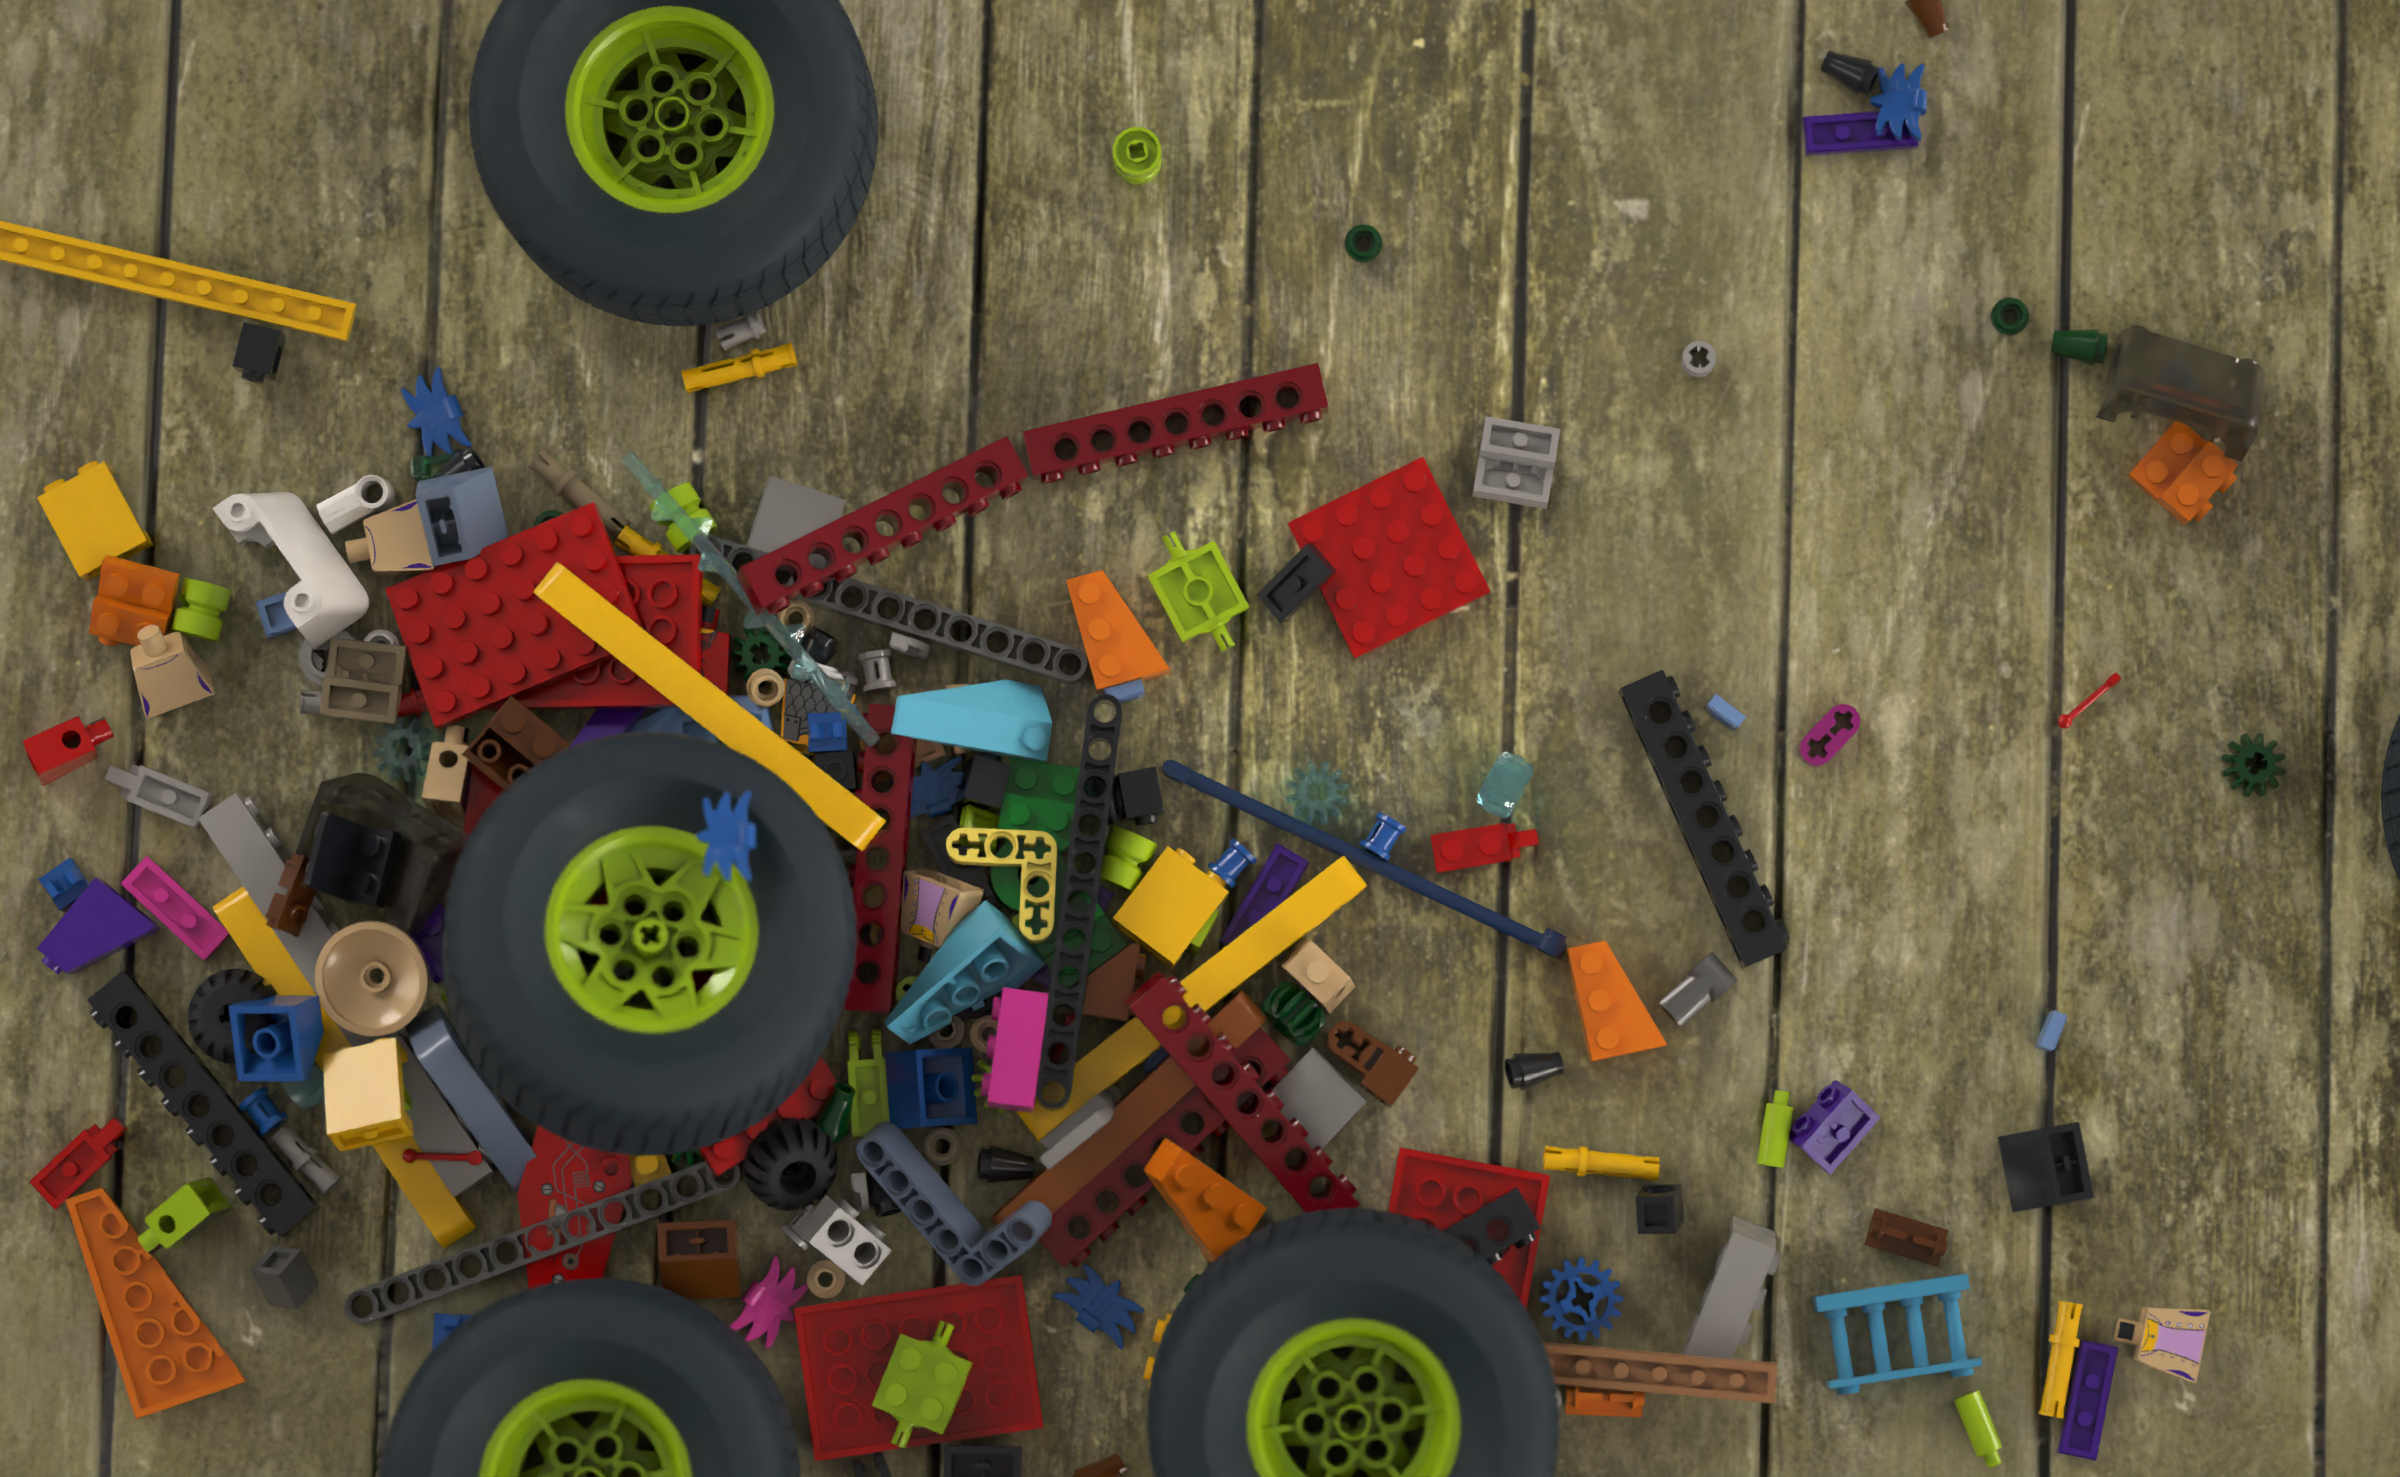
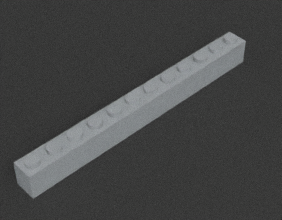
(259, 866)

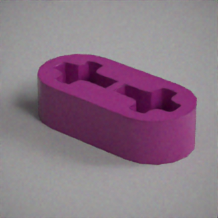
(1836, 741)

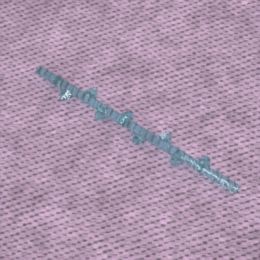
(786, 635)

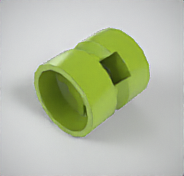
(1137, 155)
(689, 501)
(201, 609)
(1125, 858)

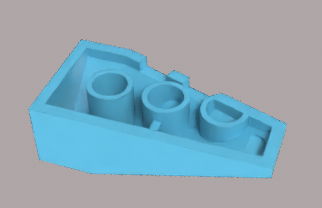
(983, 717)
(970, 966)

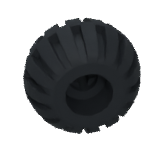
(211, 1007)
(790, 1164)

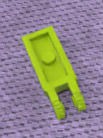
(870, 1083)

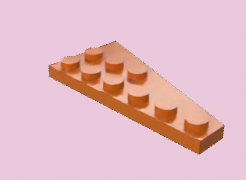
(153, 1328)

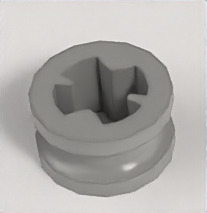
(1687, 358)

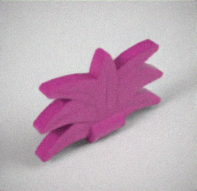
(769, 1304)

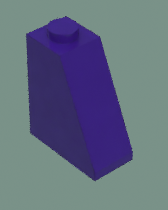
(94, 929)

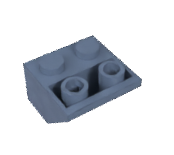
(460, 514)

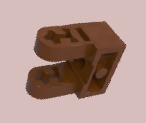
(1384, 1069)

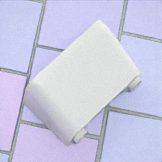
(329, 591)

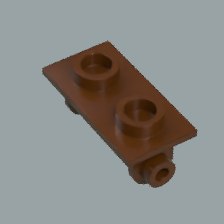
(291, 910)
(1906, 1237)

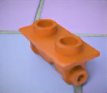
(1603, 1402)

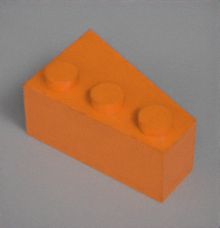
(1204, 1201)

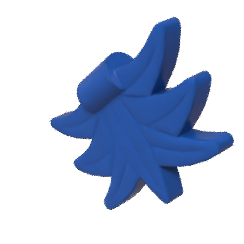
(1900, 102)
(436, 414)
(936, 789)
(728, 836)
(1100, 1305)

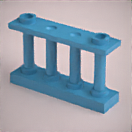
(1910, 1297)

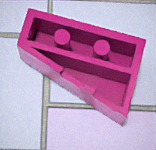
(1015, 1050)

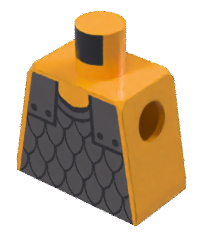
(797, 702)

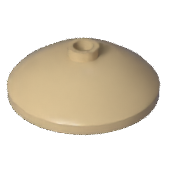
(353, 994)

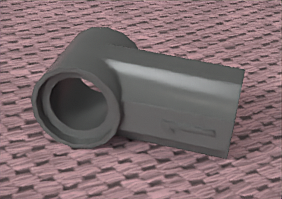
(1704, 984)

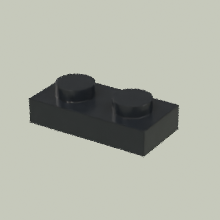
(1296, 582)

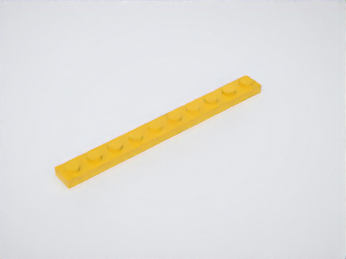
(176, 281)

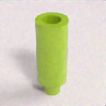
(1775, 1131)
(1979, 1427)

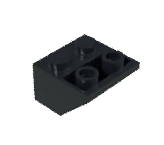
(2045, 1167)
(983, 1461)

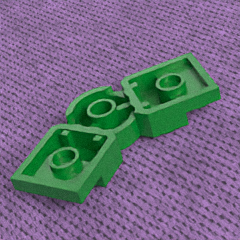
(1043, 799)

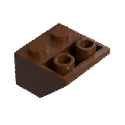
(513, 744)
(1112, 985)
(700, 1258)

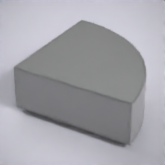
(909, 646)
(860, 1187)

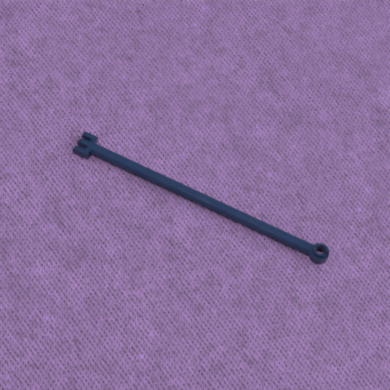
(1549, 943)

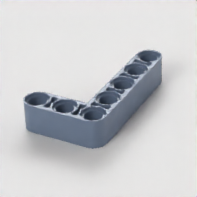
(469, 1093)
(941, 1215)

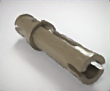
(575, 491)

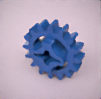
(1565, 1305)

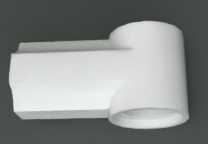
(352, 504)

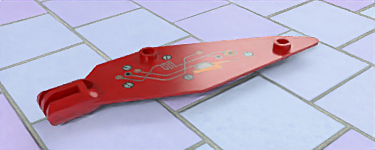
(557, 1182)

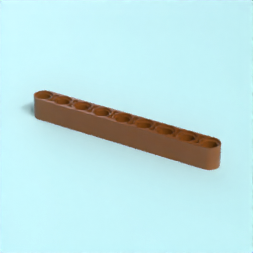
(1132, 1115)

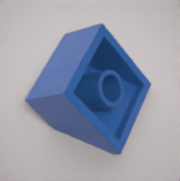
(284, 1048)
(931, 1088)

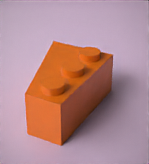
(1111, 634)
(1608, 1005)

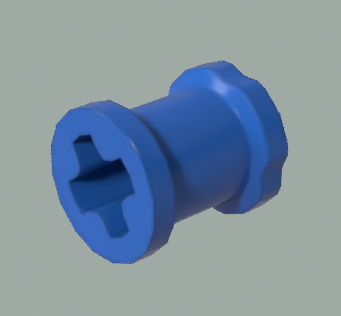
(1382, 836)
(1232, 862)
(251, 1106)

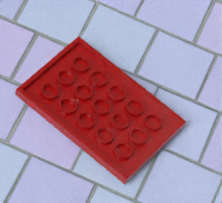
(669, 606)
(484, 632)
(852, 1341)

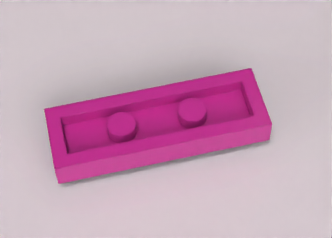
(176, 908)

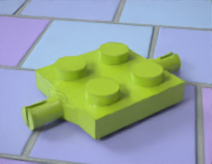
(1198, 591)
(922, 1384)

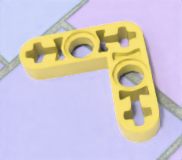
(1030, 866)

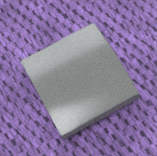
(1516, 462)
(792, 512)
(1318, 1098)
(1077, 1128)

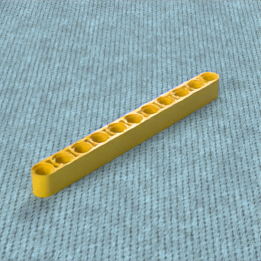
(707, 703)
(269, 958)
(1205, 987)

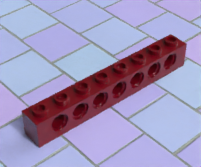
(1302, 381)
(996, 460)
(881, 994)
(1149, 1006)
(1067, 1249)

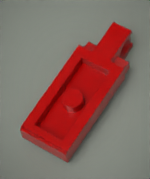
(1479, 846)
(78, 1162)

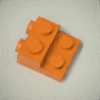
(2184, 473)
(131, 599)

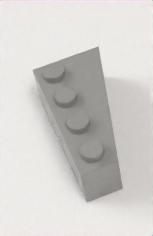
(1733, 1291)

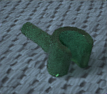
(421, 465)

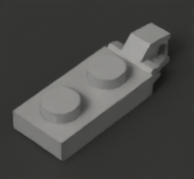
(161, 794)

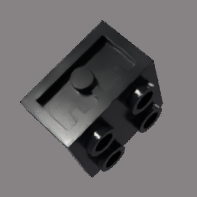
(352, 860)

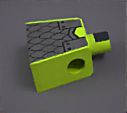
(183, 1215)

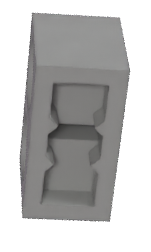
(842, 1242)

